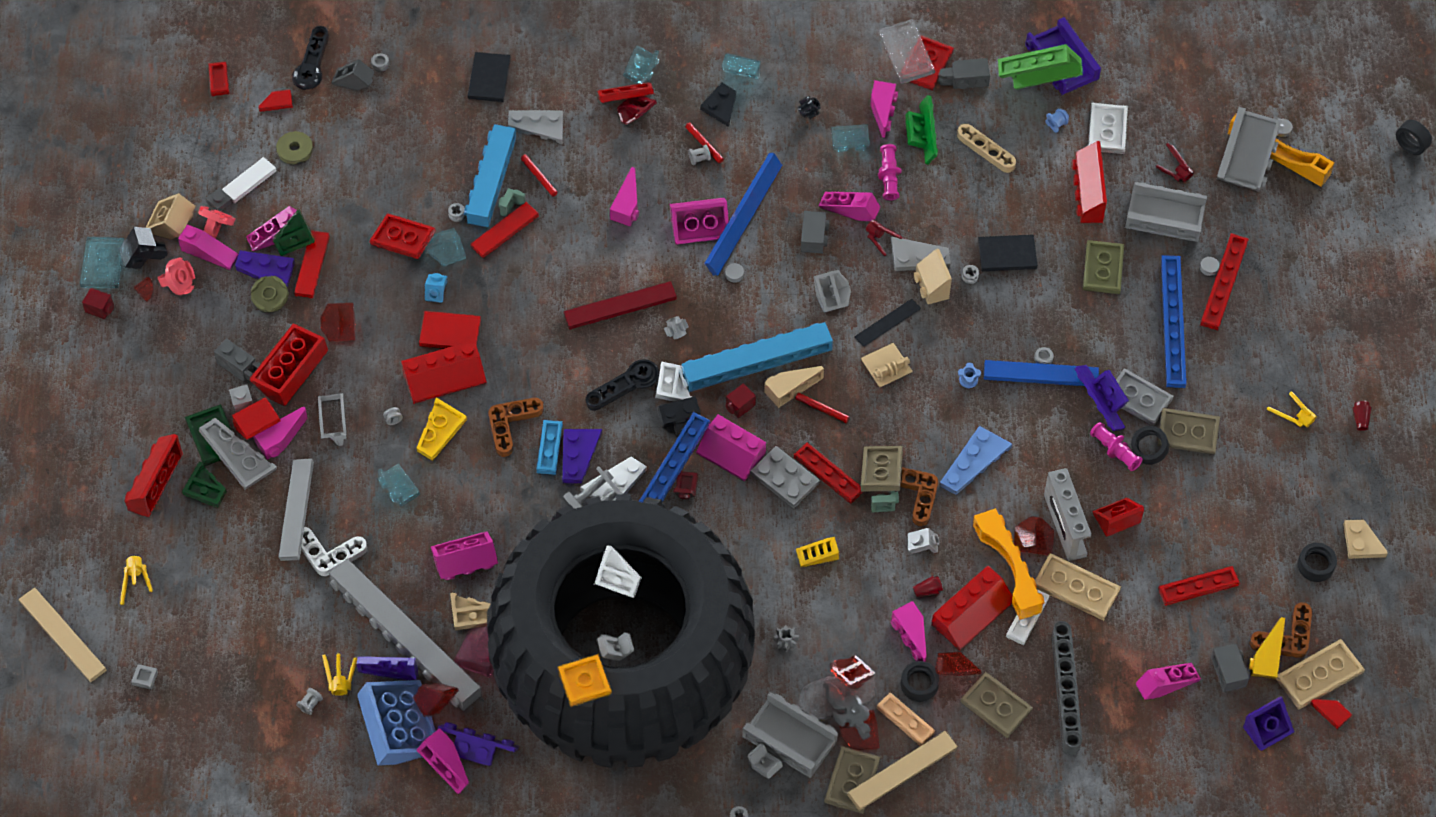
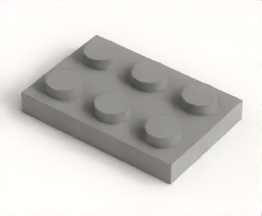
(784, 477)

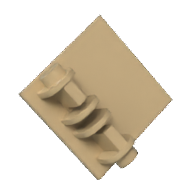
(887, 365)

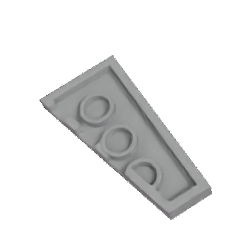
(236, 454)

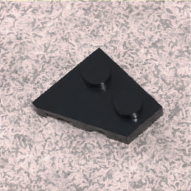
(720, 104)

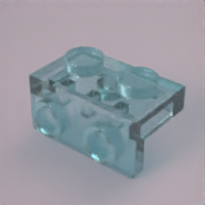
(641, 65)
(741, 66)
(850, 137)
(398, 484)

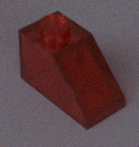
(433, 698)

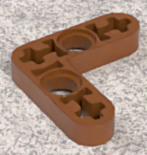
(506, 416)
(923, 490)
(1290, 642)

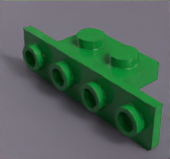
(922, 129)

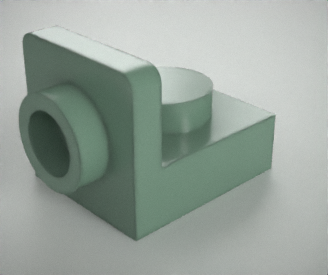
(884, 502)

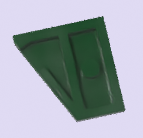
(293, 235)

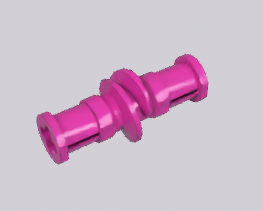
(889, 171)
(1116, 447)

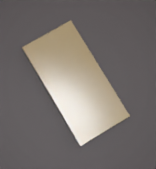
(1077, 586)
(1320, 674)

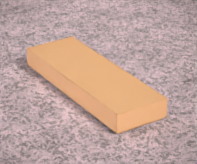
(905, 719)

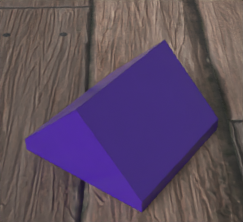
(1268, 724)

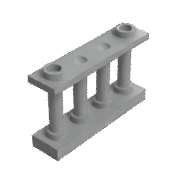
(577, 500)

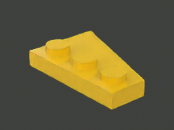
(441, 427)

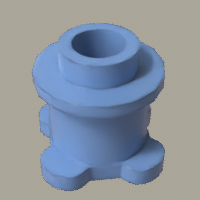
(1057, 119)
(969, 376)

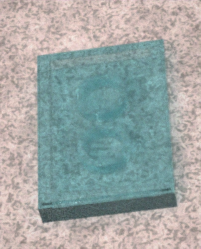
(101, 263)

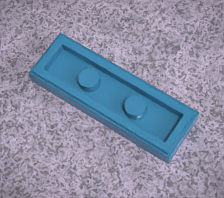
(549, 447)

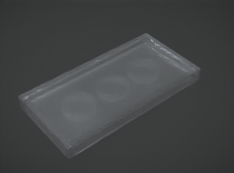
(906, 51)

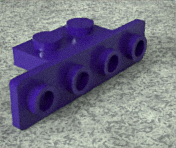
(1105, 393)
(475, 746)

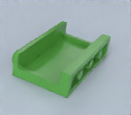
(1041, 66)

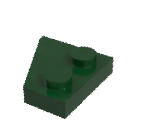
(204, 487)

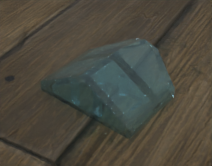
(446, 247)

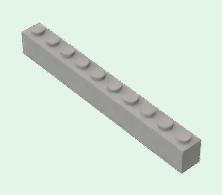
(403, 632)

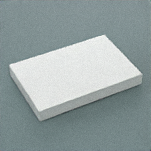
(1108, 126)

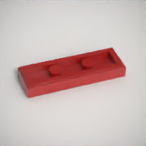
(625, 92)

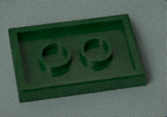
(199, 419)

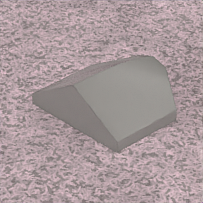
(832, 290)

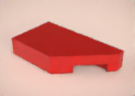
(276, 101)
(1332, 711)

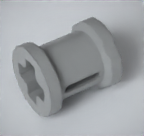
(704, 150)
(309, 701)

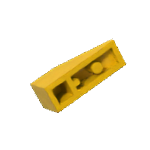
(1267, 658)

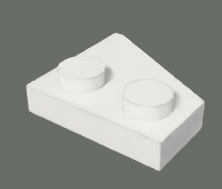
(671, 383)

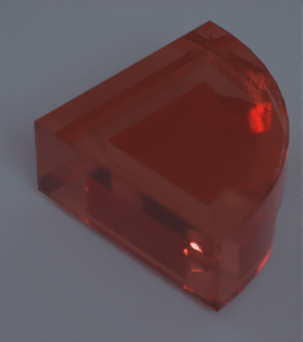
(145, 288)

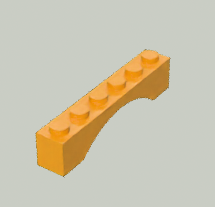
(1309, 165)
(992, 531)

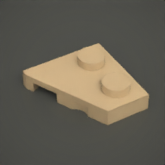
(1362, 541)
(468, 612)

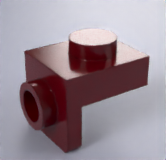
(686, 485)

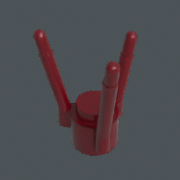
(1183, 171)
(877, 230)

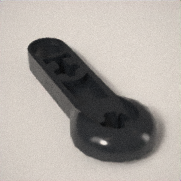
(311, 61)
(625, 383)

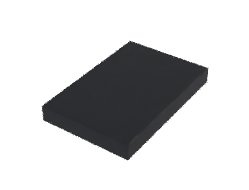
(489, 77)
(1007, 253)

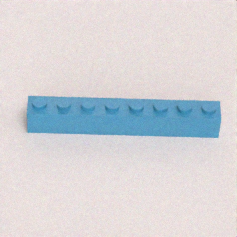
(757, 356)

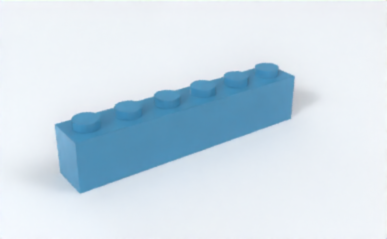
(490, 176)

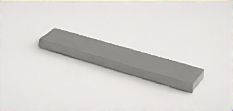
(296, 509)

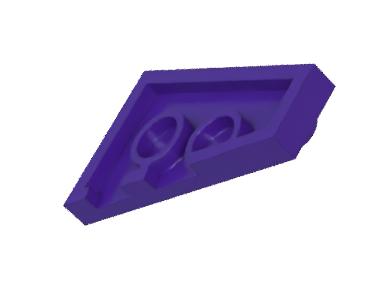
(261, 265)
(577, 452)
(389, 667)

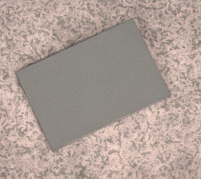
(1144, 398)

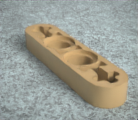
(988, 146)

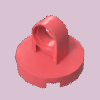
(215, 220)
(178, 276)

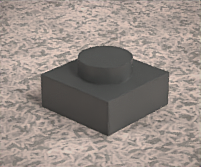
(219, 199)

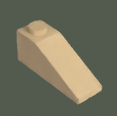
(787, 384)

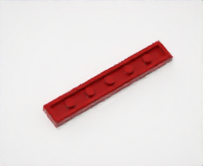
(1224, 282)

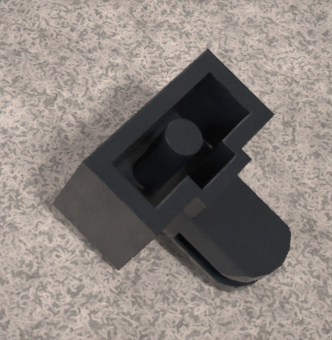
(140, 247)
(678, 413)

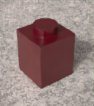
(98, 303)
(740, 400)

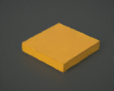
(584, 680)

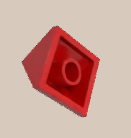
(255, 418)
(1119, 516)

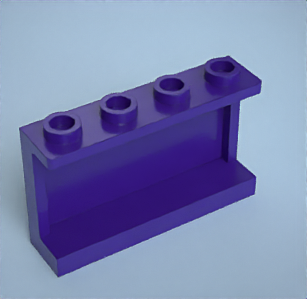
(1062, 35)

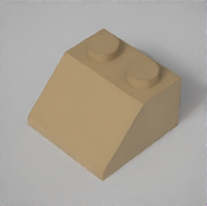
(171, 216)
(933, 278)

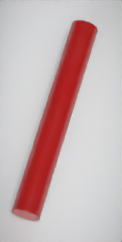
(698, 136)
(537, 173)
(821, 407)

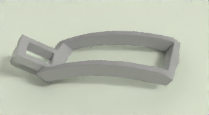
(337, 436)

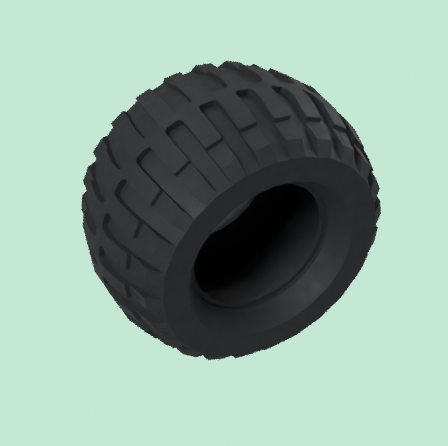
(652, 703)

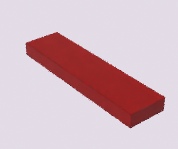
(504, 230)
(312, 265)
(828, 473)
(1198, 585)

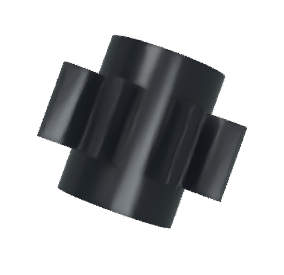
(809, 107)

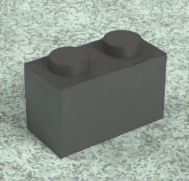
(814, 232)
(1230, 667)

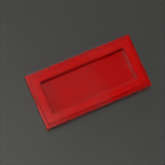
(218, 78)

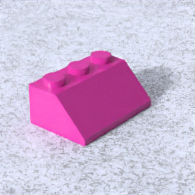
(699, 220)
(731, 447)
(464, 555)

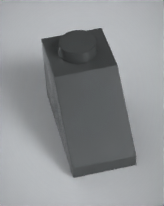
(353, 76)

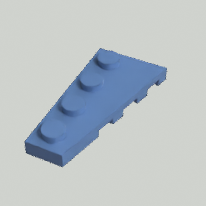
(974, 459)

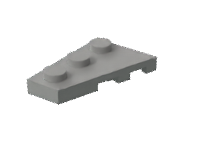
(538, 122)
(909, 253)

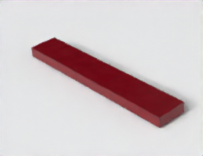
(620, 305)

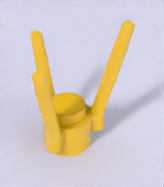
(1305, 416)
(134, 568)
(339, 685)

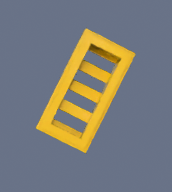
(817, 546)

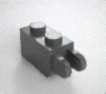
(966, 74)
(235, 360)

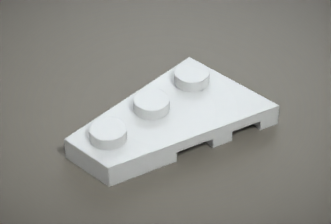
(624, 475)

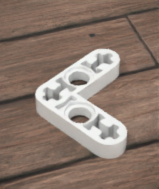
(324, 557)

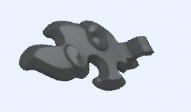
(855, 712)

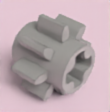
(676, 327)
(786, 638)

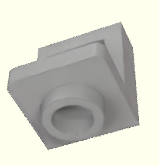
(923, 540)
(615, 648)
(763, 761)

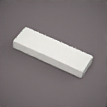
(249, 179)
(1022, 628)

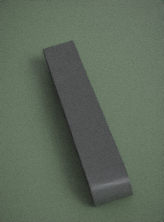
(1065, 696)

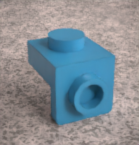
(435, 287)

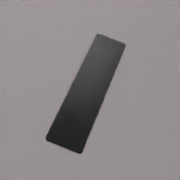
(887, 322)

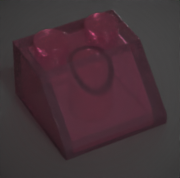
(474, 652)

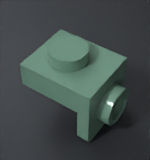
(510, 198)

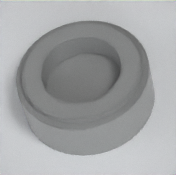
(380, 62)
(1287, 129)
(1209, 266)
(734, 272)
(1043, 356)

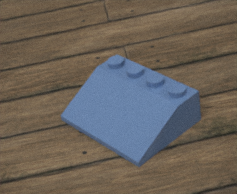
(394, 720)

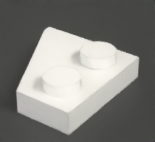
(617, 574)

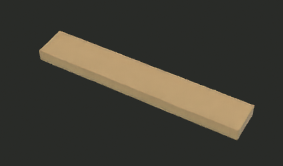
(62, 635)
(902, 770)

